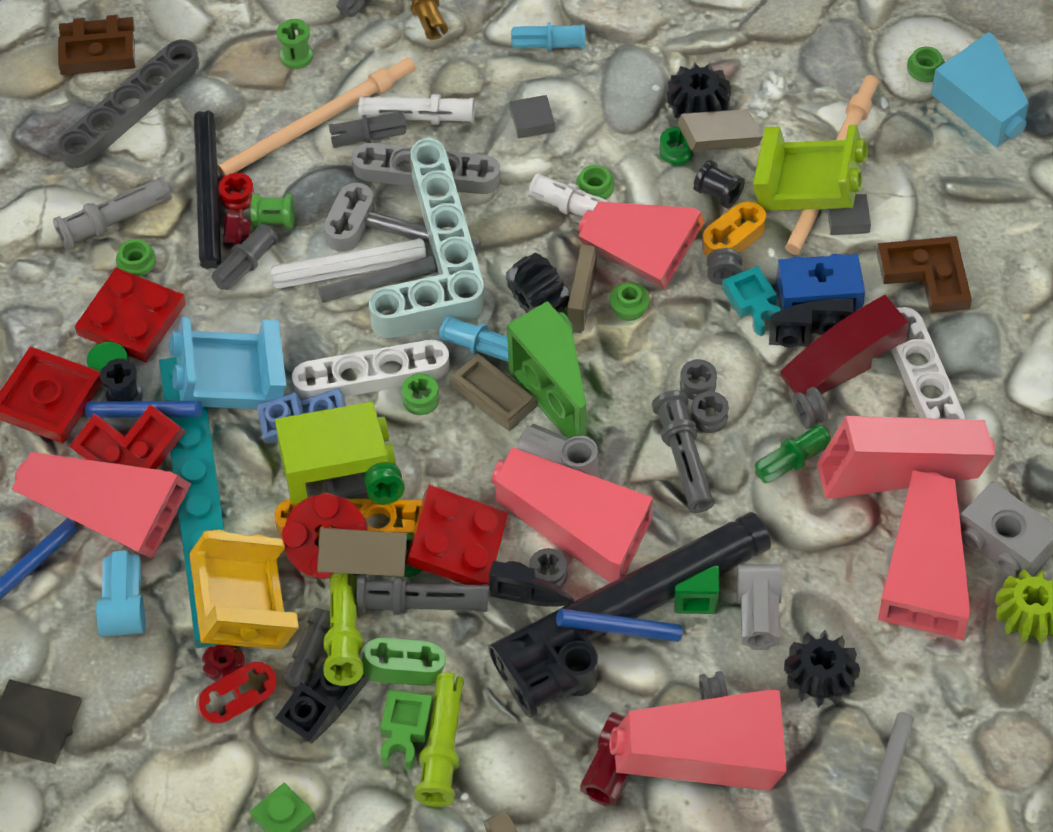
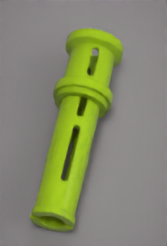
(343, 639)
(439, 756)

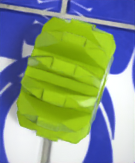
(1026, 606)

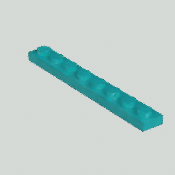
(195, 463)

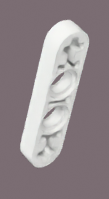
(369, 364)
(929, 374)

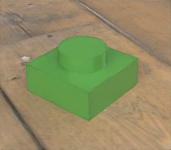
(282, 812)

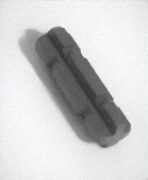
(308, 648)

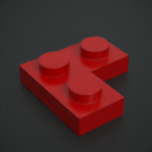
(143, 445)

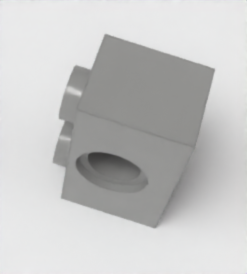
(1000, 512)

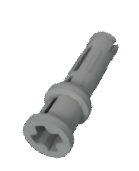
(96, 218)

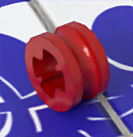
(236, 182)

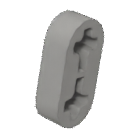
(342, 214)

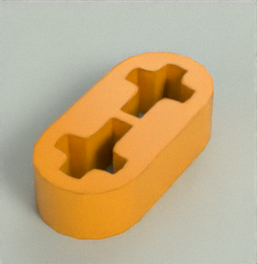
(730, 228)

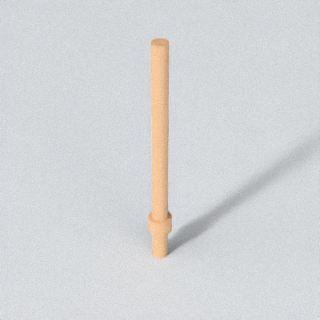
(377, 82)
(857, 111)

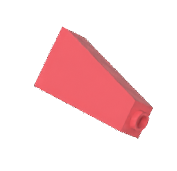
(883, 452)
(110, 498)
(574, 510)
(927, 567)
(706, 741)

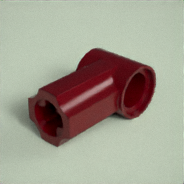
(601, 780)

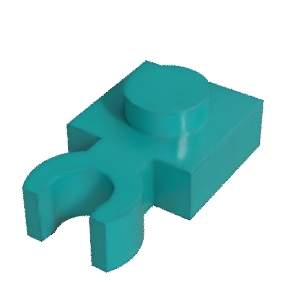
(753, 295)

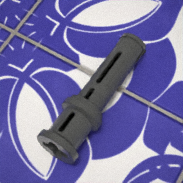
(680, 434)
(399, 595)

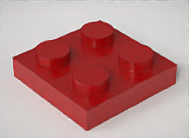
(130, 314)
(47, 394)
(456, 537)

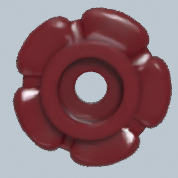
(236, 227)
(216, 670)

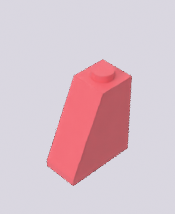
(642, 237)

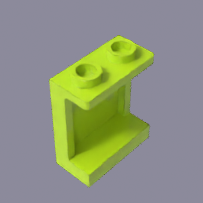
(809, 171)
(331, 445)

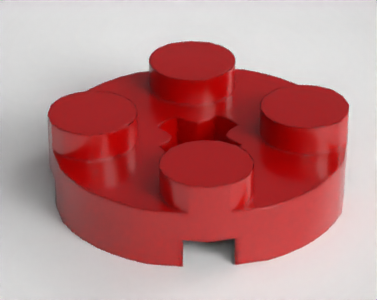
(304, 520)

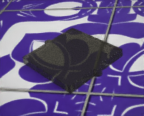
(36, 720)

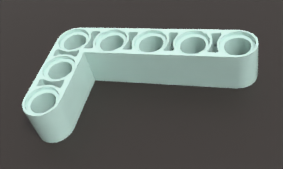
(446, 246)

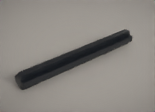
(207, 190)

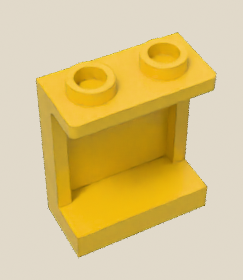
(240, 591)

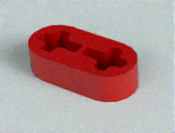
(242, 701)

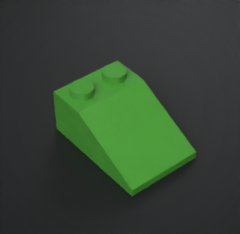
(547, 366)

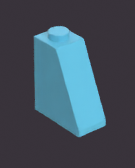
(983, 91)

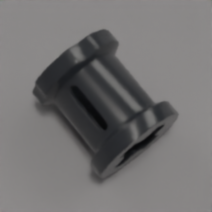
(718, 184)
(120, 380)

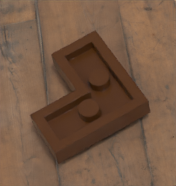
(933, 262)

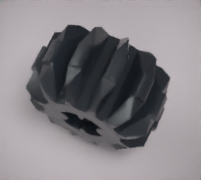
(698, 90)
(536, 282)
(821, 668)

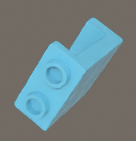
(228, 367)

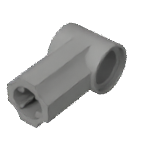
(561, 449)
(759, 594)

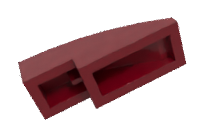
(847, 348)

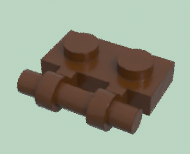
(96, 45)

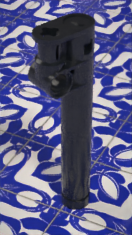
(539, 656)

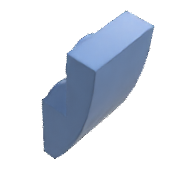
(292, 405)

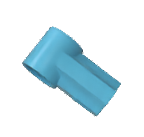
(122, 605)

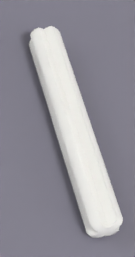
(347, 263)

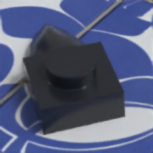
(518, 583)

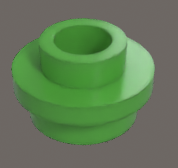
(923, 62)
(596, 181)
(136, 250)
(629, 309)

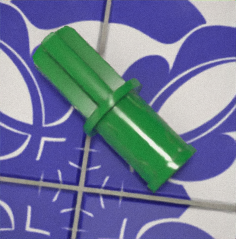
(792, 454)

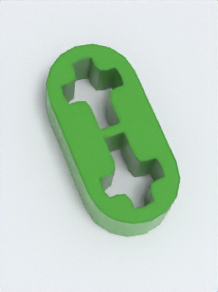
(403, 661)

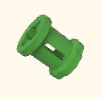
(293, 43)
(284, 205)

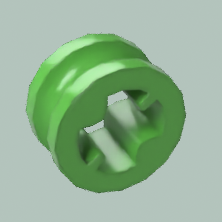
(414, 384)

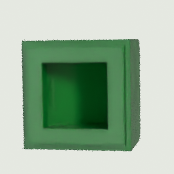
(698, 593)

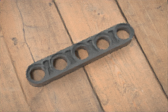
(122, 117)

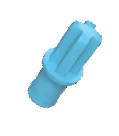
(548, 36)
(474, 337)

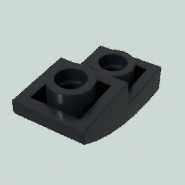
(796, 323)
(317, 705)

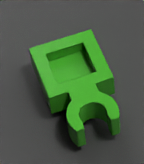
(404, 722)

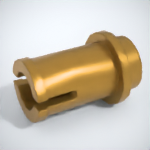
(429, 17)

